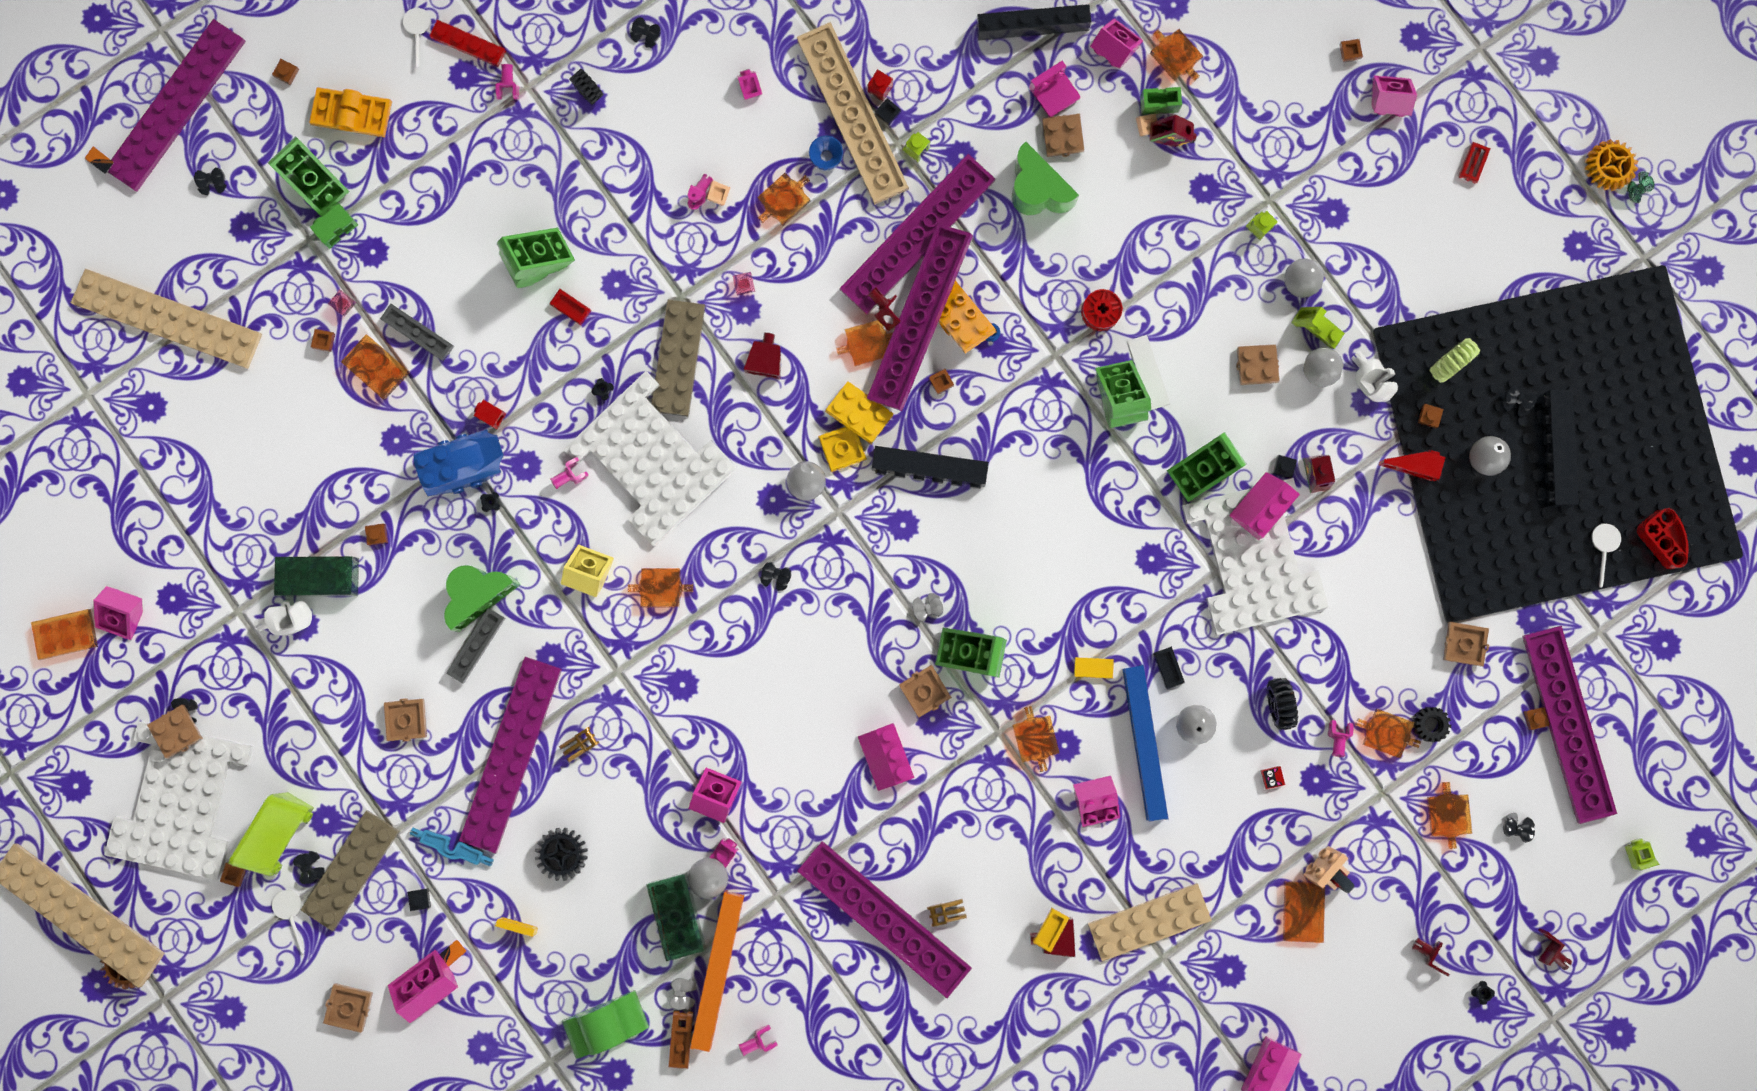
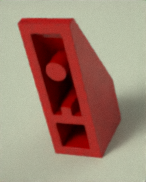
(1423, 465)

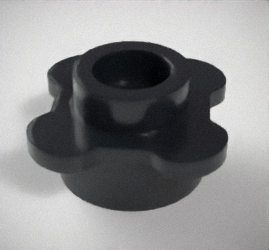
(602, 384)
(485, 498)
(1489, 993)

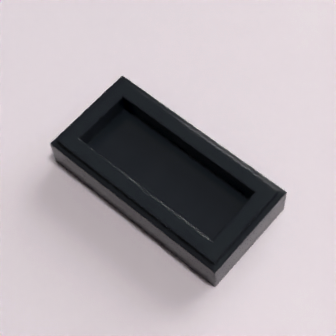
(1168, 667)

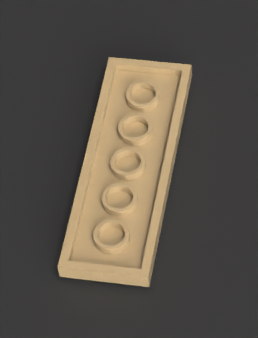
(1149, 922)

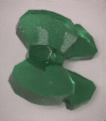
(1646, 184)

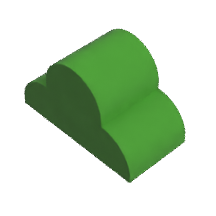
(308, 176)
(1039, 185)
(534, 255)
(1123, 394)
(1206, 467)
(473, 594)
(971, 652)
(605, 1025)

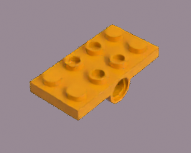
(350, 112)
(964, 320)

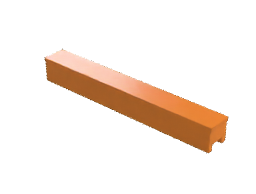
(717, 971)

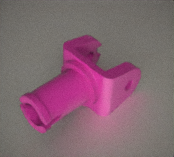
(507, 82)
(697, 193)
(568, 475)
(1339, 738)
(756, 1042)

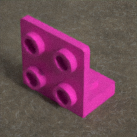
(1054, 90)

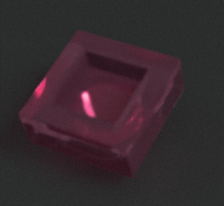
(744, 283)
(341, 303)

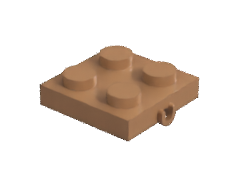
(1063, 135)
(1257, 364)
(1466, 644)
(925, 691)
(405, 719)
(175, 731)
(348, 1007)

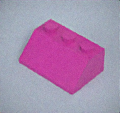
(1264, 505)
(885, 757)
(422, 987)
(1272, 1067)

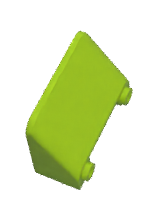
(271, 833)

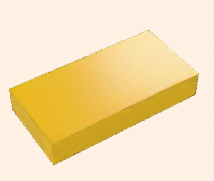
(1093, 667)
(516, 926)
(1051, 929)

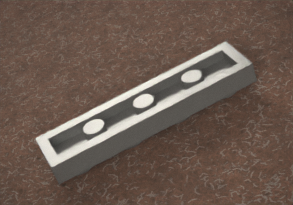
(417, 332)
(476, 645)

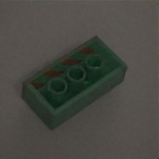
(316, 576)
(676, 916)

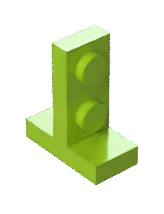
(1314, 320)

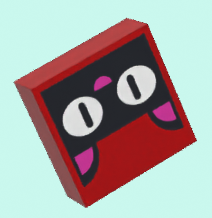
(1272, 777)

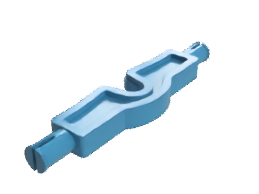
(442, 842)

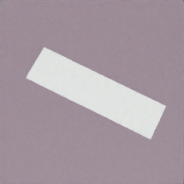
(1148, 371)

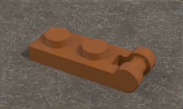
(680, 1040)

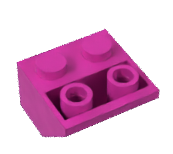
(1096, 801)

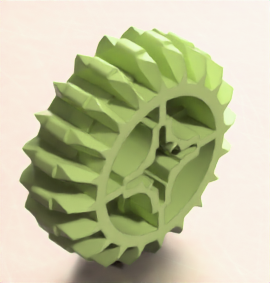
(1454, 360)

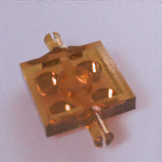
(1176, 54)
(784, 199)
(866, 342)
(660, 587)
(1388, 733)
(1035, 739)
(1449, 815)

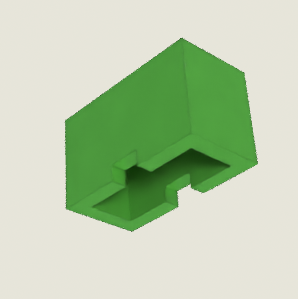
(1161, 101)
(333, 224)

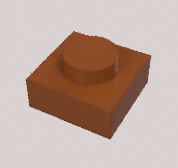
(1351, 50)
(285, 71)
(322, 340)
(941, 381)
(1430, 416)
(376, 534)
(1536, 718)
(232, 875)

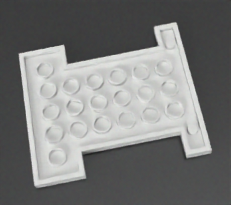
(652, 460)
(1256, 575)
(178, 808)

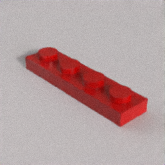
(467, 43)

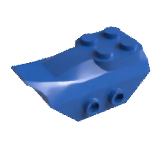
(459, 463)

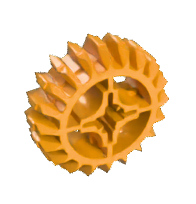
(1612, 154)

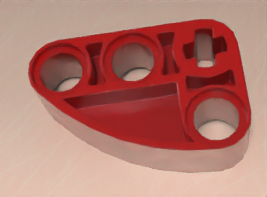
(1670, 533)

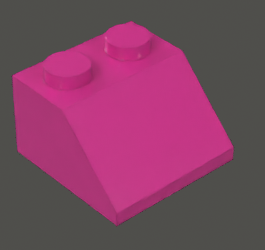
(1116, 43)
(1393, 96)
(117, 612)
(714, 795)

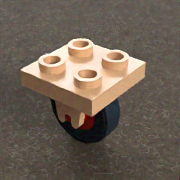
(1329, 870)

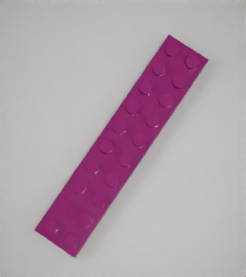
(175, 104)
(912, 237)
(920, 317)
(1569, 725)
(510, 755)
(884, 919)

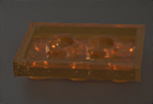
(375, 367)
(64, 634)
(1303, 912)

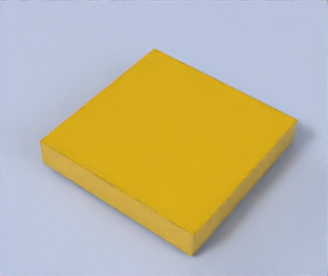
(842, 448)

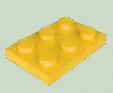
(859, 413)

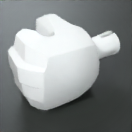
(1372, 379)
(285, 619)

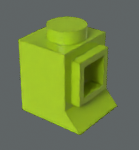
(916, 145)
(1261, 224)
(1634, 855)

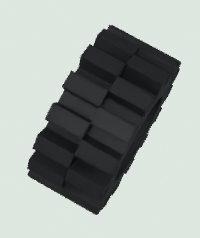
(586, 86)
(1440, 716)

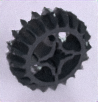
(1282, 703)
(544, 856)

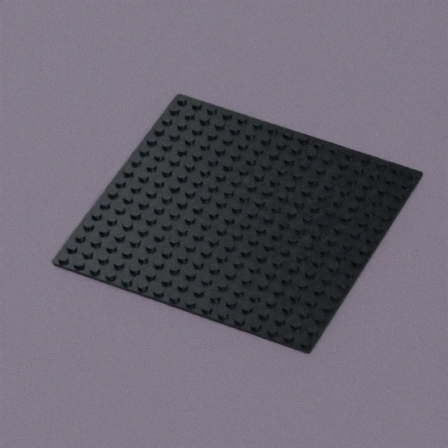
(1636, 433)

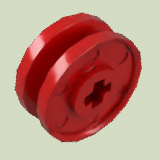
(1109, 302)

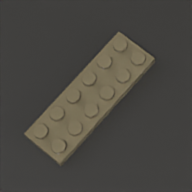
(678, 357)
(350, 870)

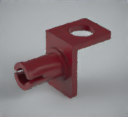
(883, 308)
(1553, 952)
(1431, 953)

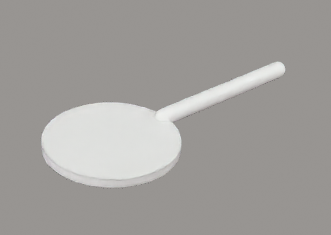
(416, 22)
(1606, 539)
(287, 905)

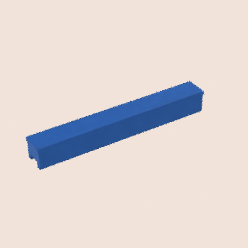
(1145, 743)

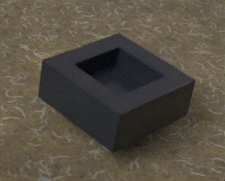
(888, 111)
(1284, 466)
(419, 899)

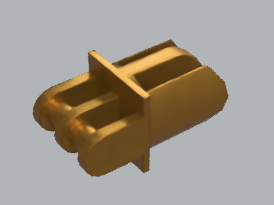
(581, 743)
(945, 913)

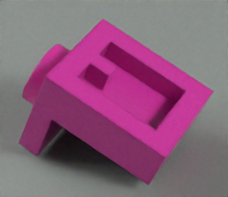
(749, 84)
(725, 851)

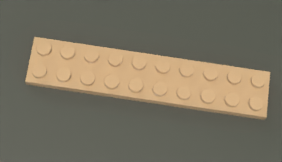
(852, 113)
(166, 318)
(79, 915)

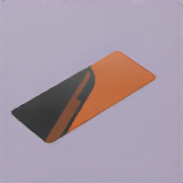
(99, 160)
(452, 952)

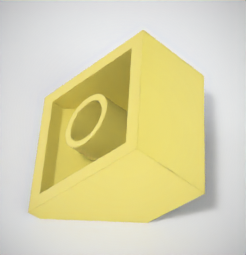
(586, 570)

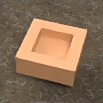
(1144, 124)
(717, 193)

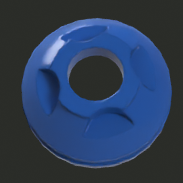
(823, 144)

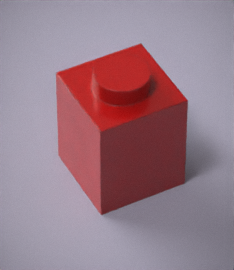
(880, 85)
(489, 414)

